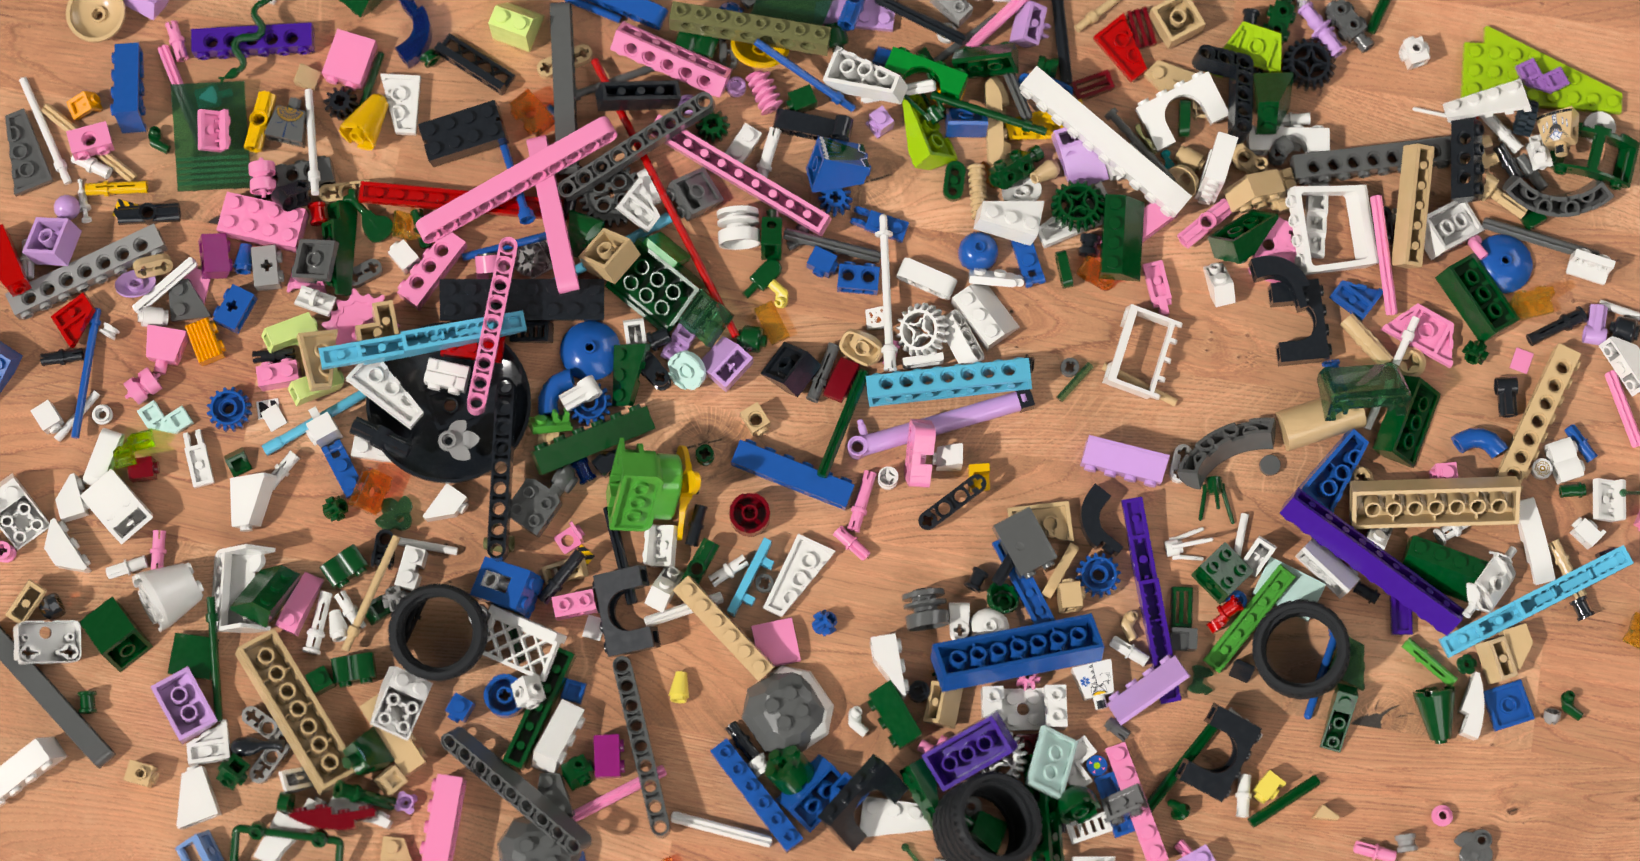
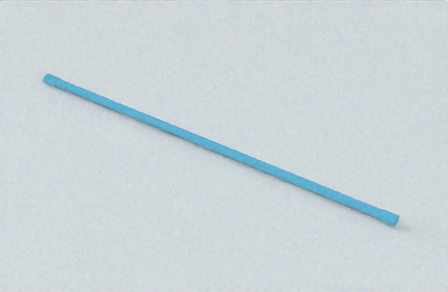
(279, 441)

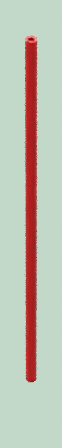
(668, 204)

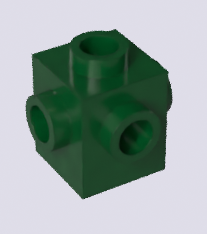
(233, 771)
(578, 772)

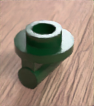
(1180, 810)

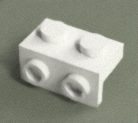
(1589, 266)
(1607, 501)
(660, 546)

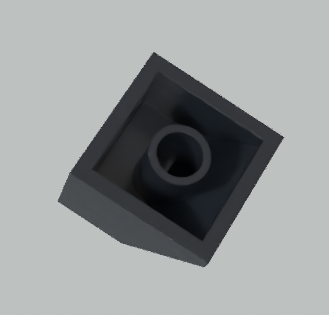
(791, 369)

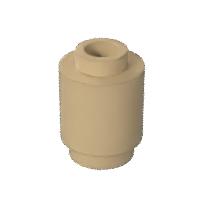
(1190, 158)

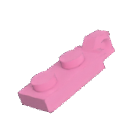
(1157, 286)

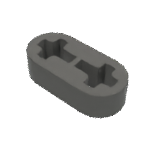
(723, 55)
(369, 276)

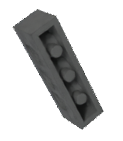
(301, 168)

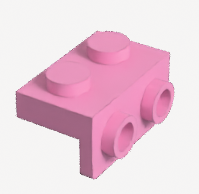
(213, 130)

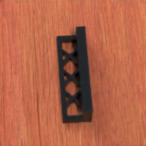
(473, 68)

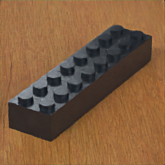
(536, 297)

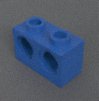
(858, 284)

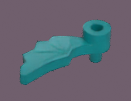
(1165, 154)

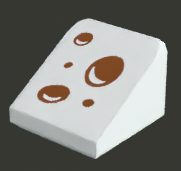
(875, 318)

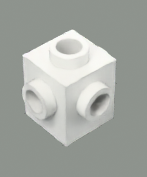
(1414, 52)
(528, 692)

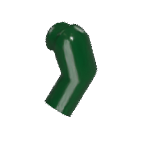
(156, 142)
(1568, 707)

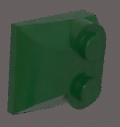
(582, 230)

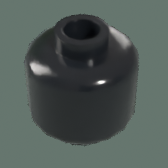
(1625, 329)

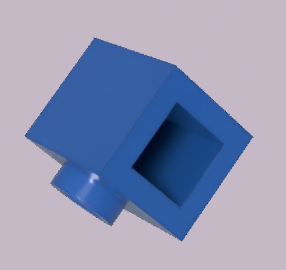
(822, 262)
(459, 708)

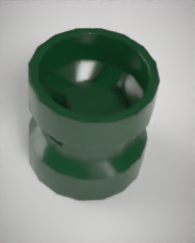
(1049, 66)

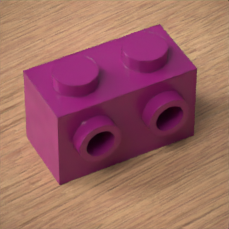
(214, 256)
(608, 756)

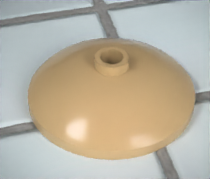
(84, 21)

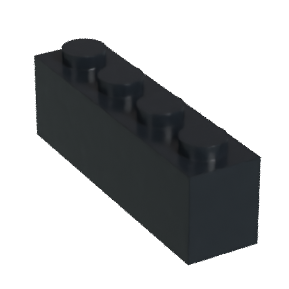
(638, 95)

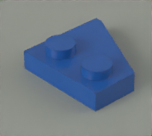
(1355, 298)

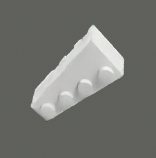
(863, 78)

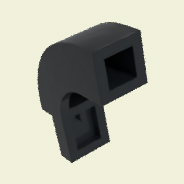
(1285, 271)
(1090, 521)

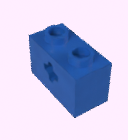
(234, 319)

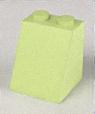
(515, 25)

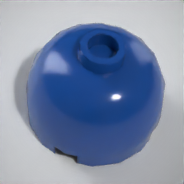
(978, 251)

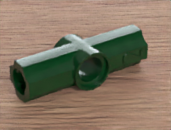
(703, 556)

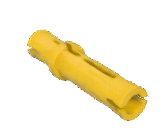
(107, 188)

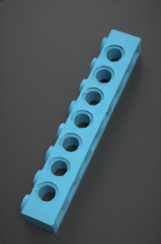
(956, 388)

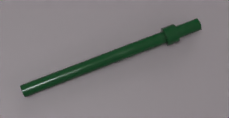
(1026, 125)
(212, 618)

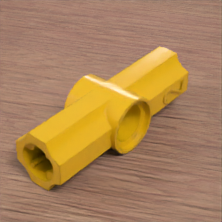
(262, 110)

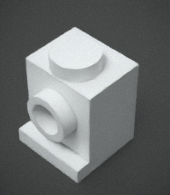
(1586, 532)

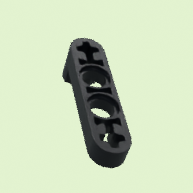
(953, 503)

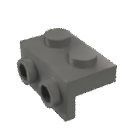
(1124, 804)

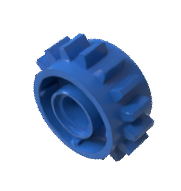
(596, 412)
(234, 419)
(1100, 564)

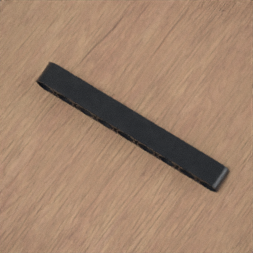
(502, 459)

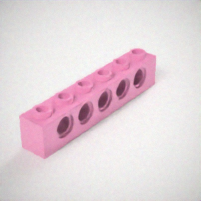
(681, 58)

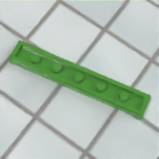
(1249, 618)

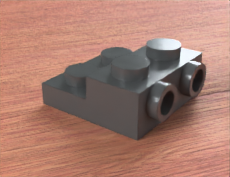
(694, 194)
(314, 260)

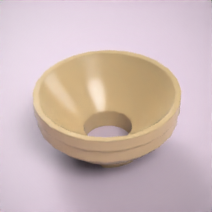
(1177, 172)

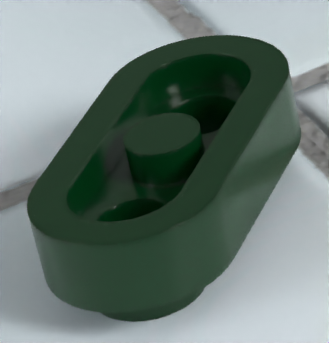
(954, 182)

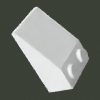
(1449, 228)

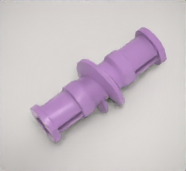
(1321, 29)

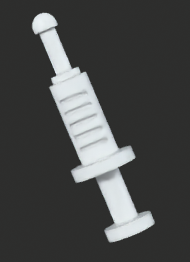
(84, 206)

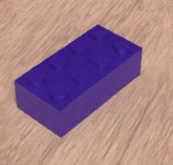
(970, 751)

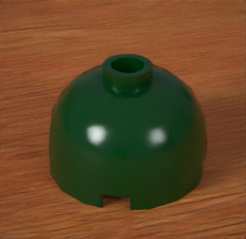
(1077, 804)

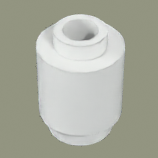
(152, 316)

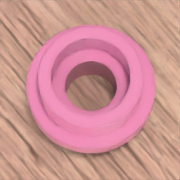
(1435, 815)

